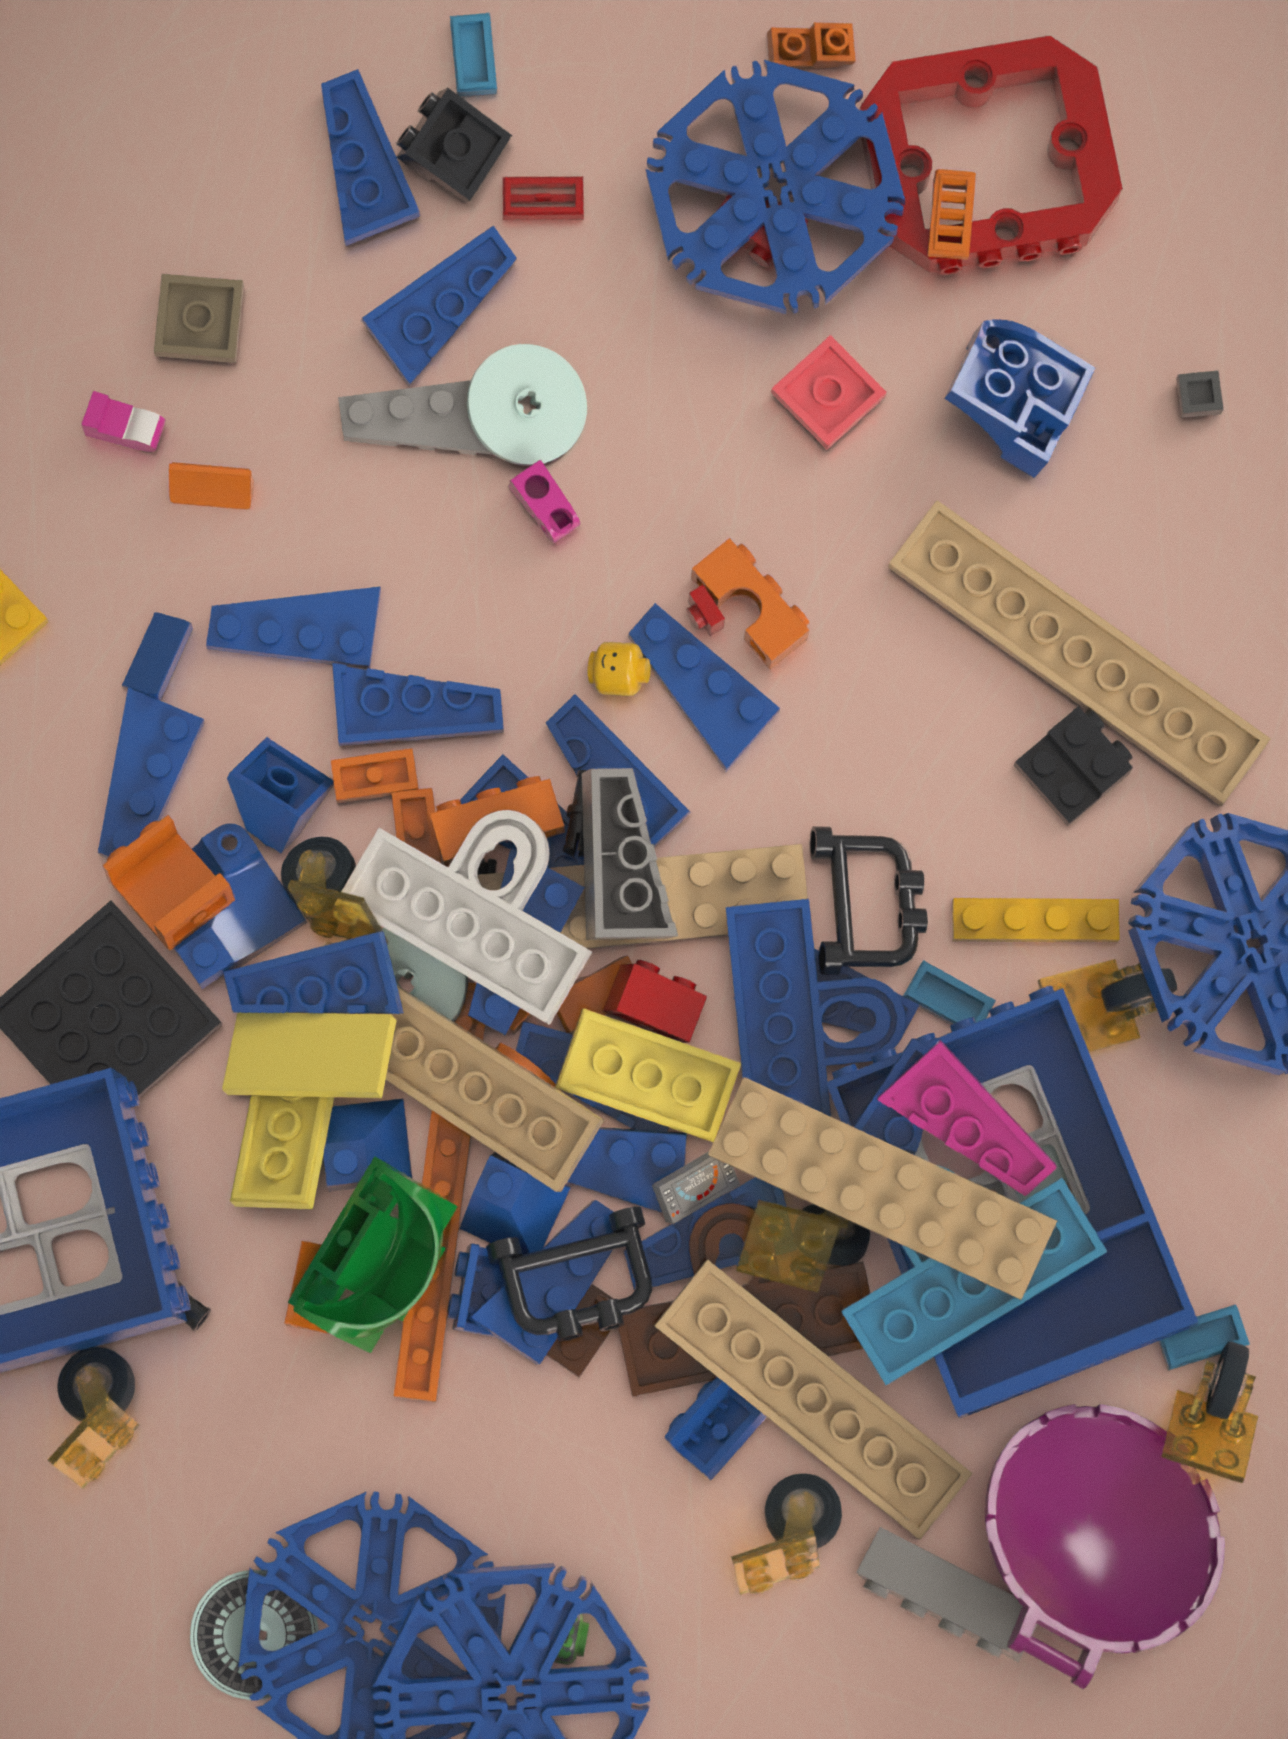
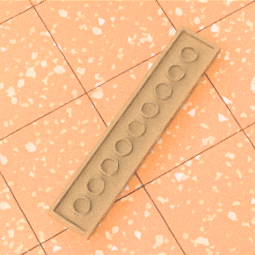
(1079, 653)

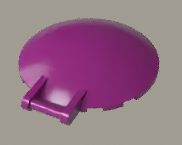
(1100, 1536)

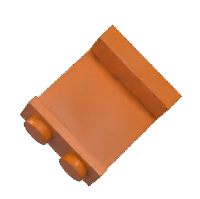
(167, 883)

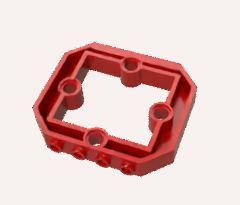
(1002, 66)

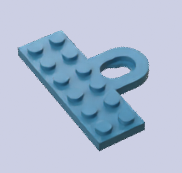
(940, 1306)

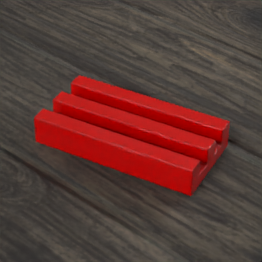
(543, 213)

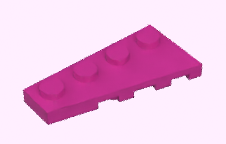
(960, 1111)

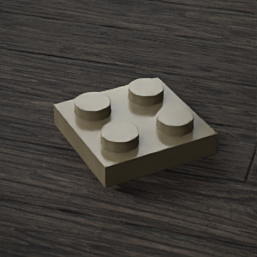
(198, 318)

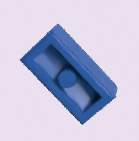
(158, 655)

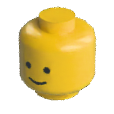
(618, 669)

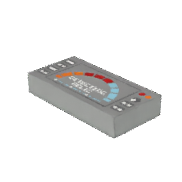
(693, 1187)

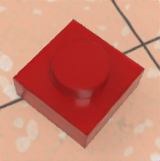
(704, 611)

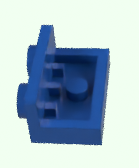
(477, 1285)
(713, 1427)

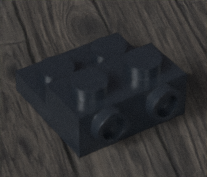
(452, 144)
(1075, 764)

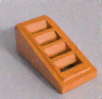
(952, 180)

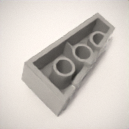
(620, 862)
(941, 1590)

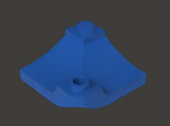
(1019, 390)
(249, 924)

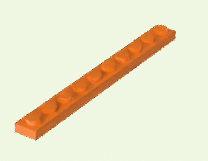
(426, 1321)

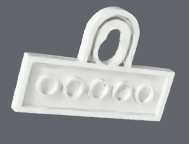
(469, 925)

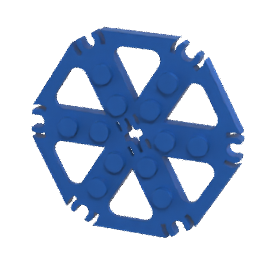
(746, 210)
(1224, 935)
(337, 1604)
(529, 1657)

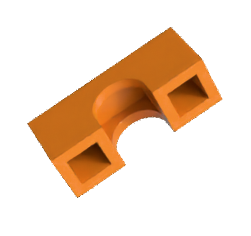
(731, 574)
(531, 798)

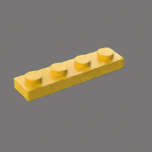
(1035, 920)

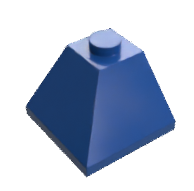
(277, 793)
(358, 1135)
(512, 1204)

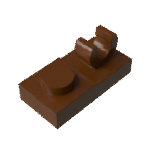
(578, 1353)

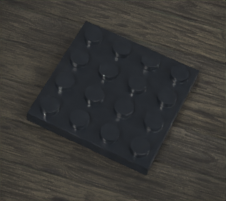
(105, 1005)

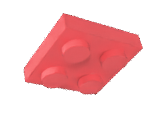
(828, 392)

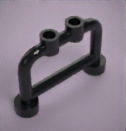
(907, 884)
(568, 1323)

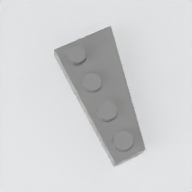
(415, 416)

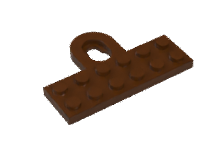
(660, 1364)

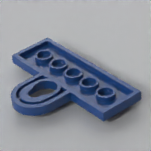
(784, 1004)

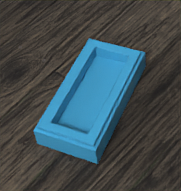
(473, 54)
(947, 996)
(1205, 1339)

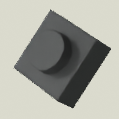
(1199, 394)

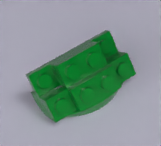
(375, 1256)

